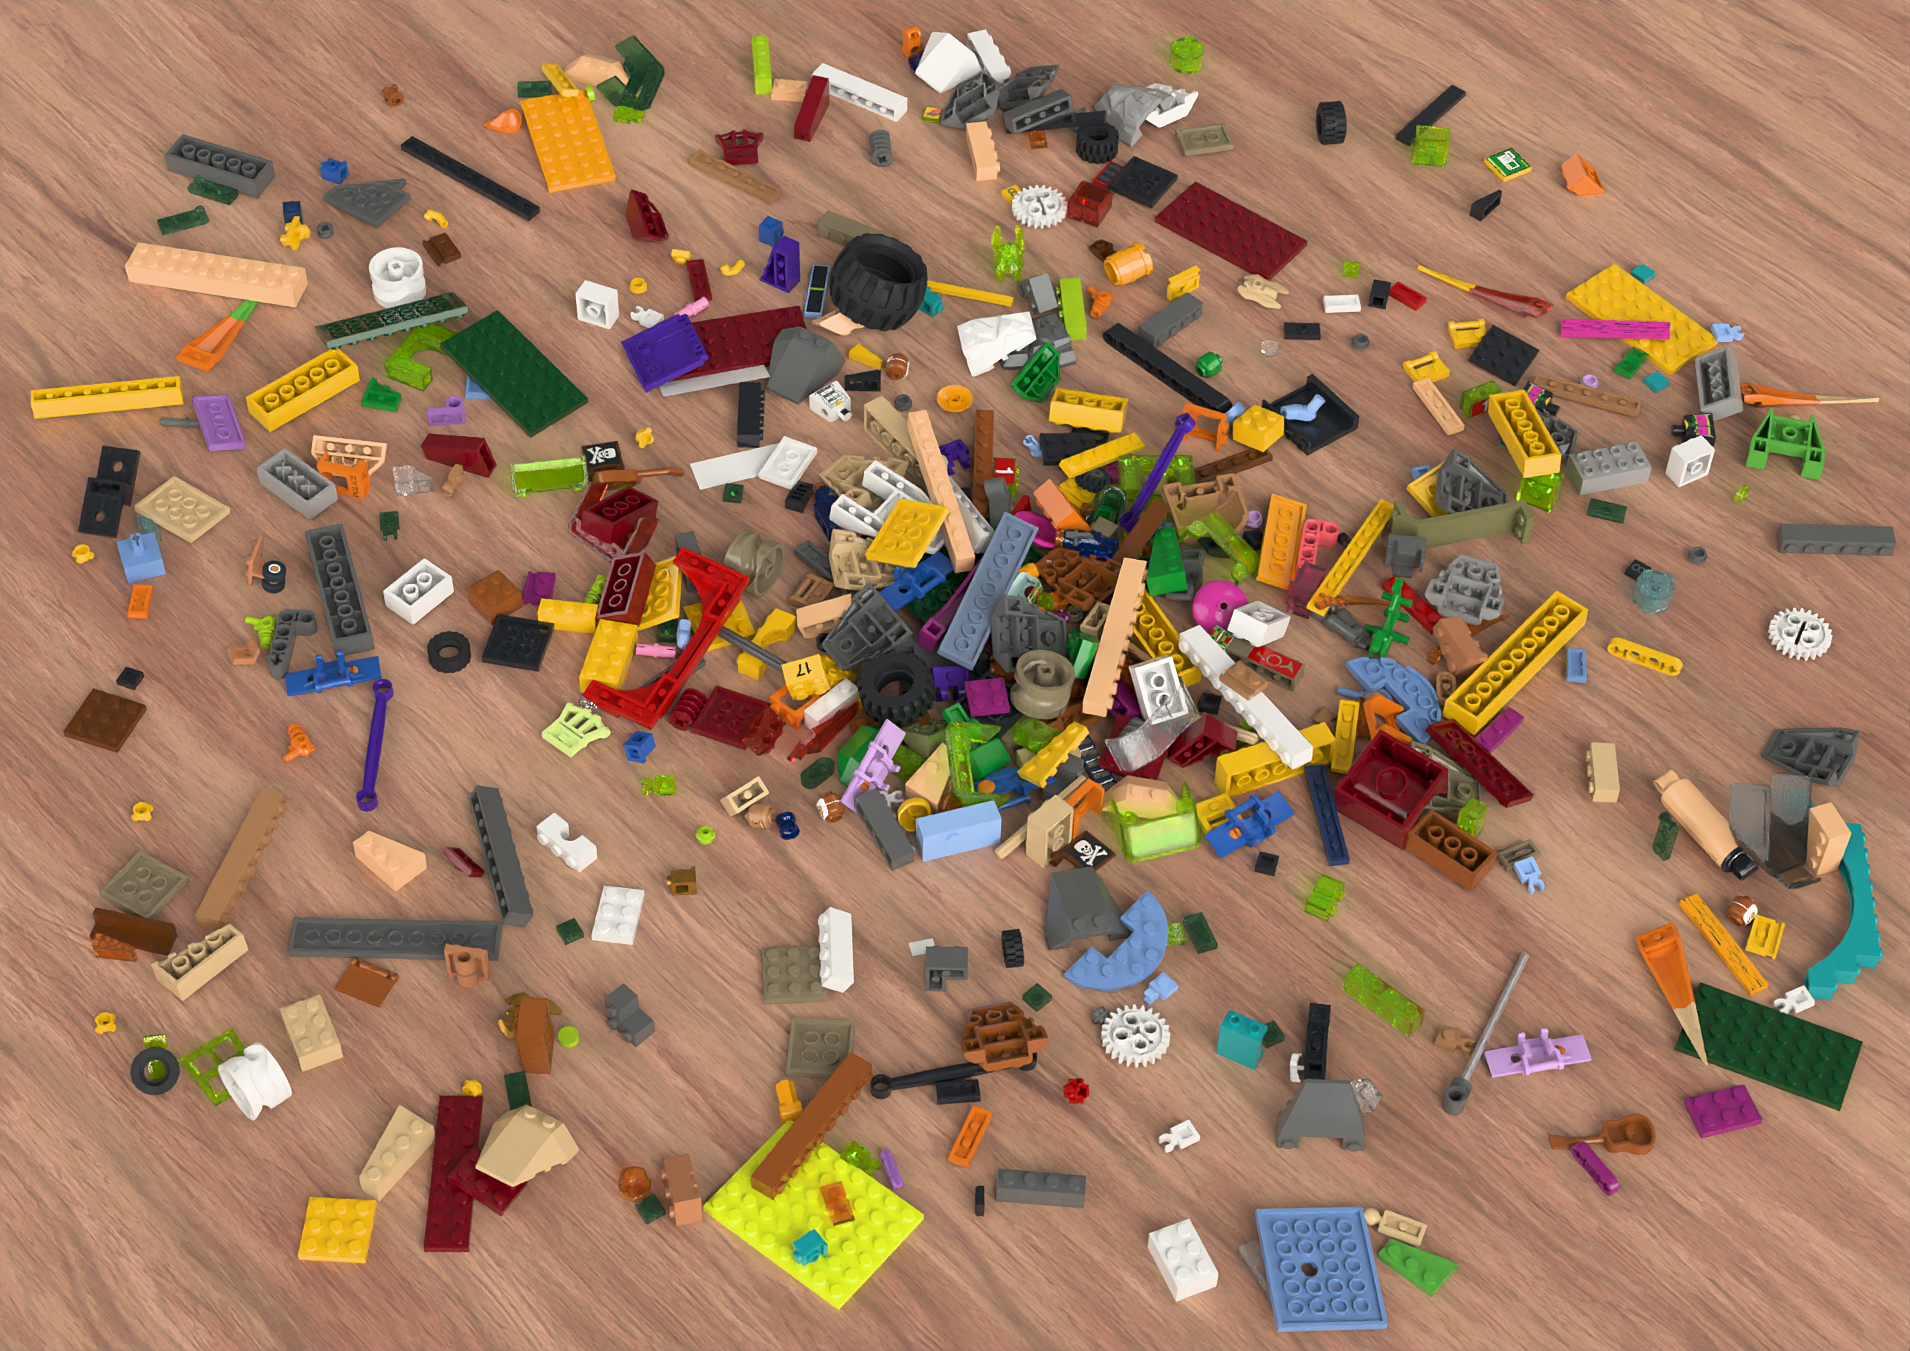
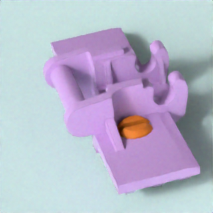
(875, 764)
(1536, 1050)

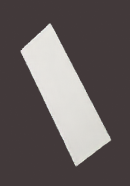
(714, 380)
(731, 467)

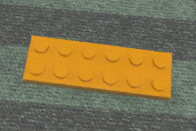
(1281, 541)

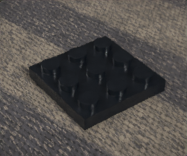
(1142, 182)
(1503, 355)
(518, 642)
(1004, 720)

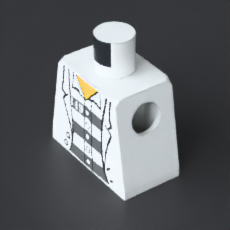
(831, 402)

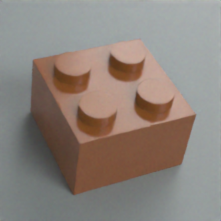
(495, 596)

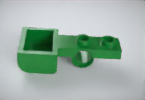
(1082, 651)
(984, 757)

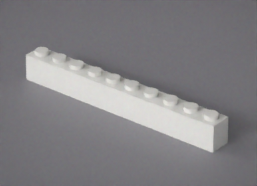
(1258, 711)

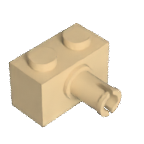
(1095, 621)

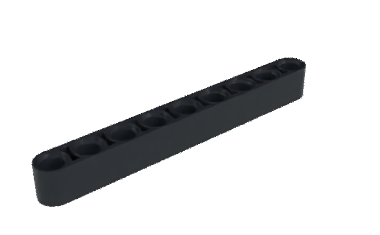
(1165, 369)

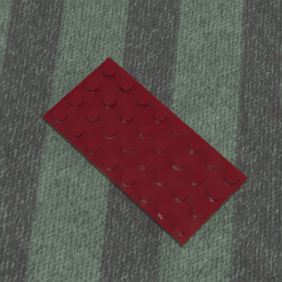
(1231, 231)
(742, 339)

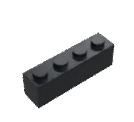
(749, 415)

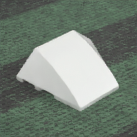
(946, 62)
(1177, 108)

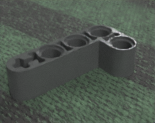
(999, 499)
(288, 626)

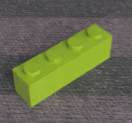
(761, 65)
(1072, 307)

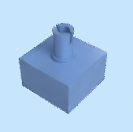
(141, 557)

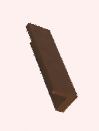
(134, 930)

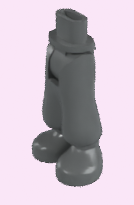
(1344, 624)

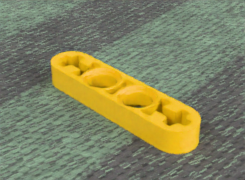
(1672, 664)

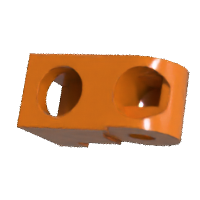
(911, 40)

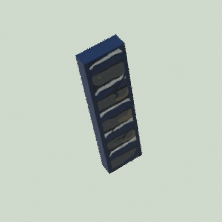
(1091, 761)

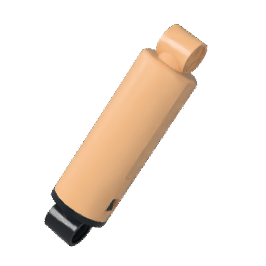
(1704, 824)

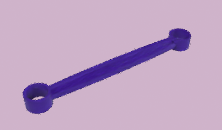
(1184, 424)
(374, 745)

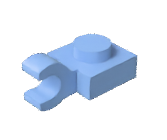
(1161, 988)

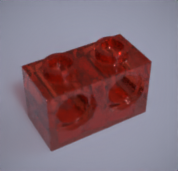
(764, 732)

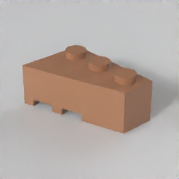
(1458, 647)
(681, 1189)

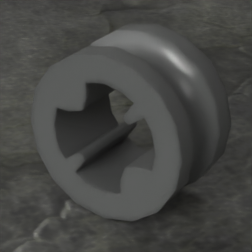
(321, 230)

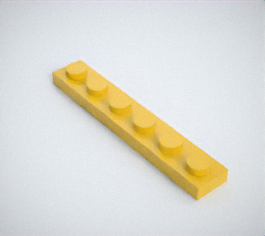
(1101, 455)

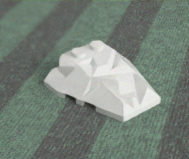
(993, 337)

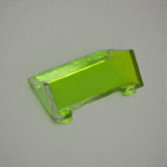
(1230, 541)

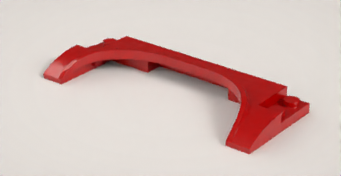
(720, 594)

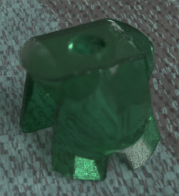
(1103, 498)

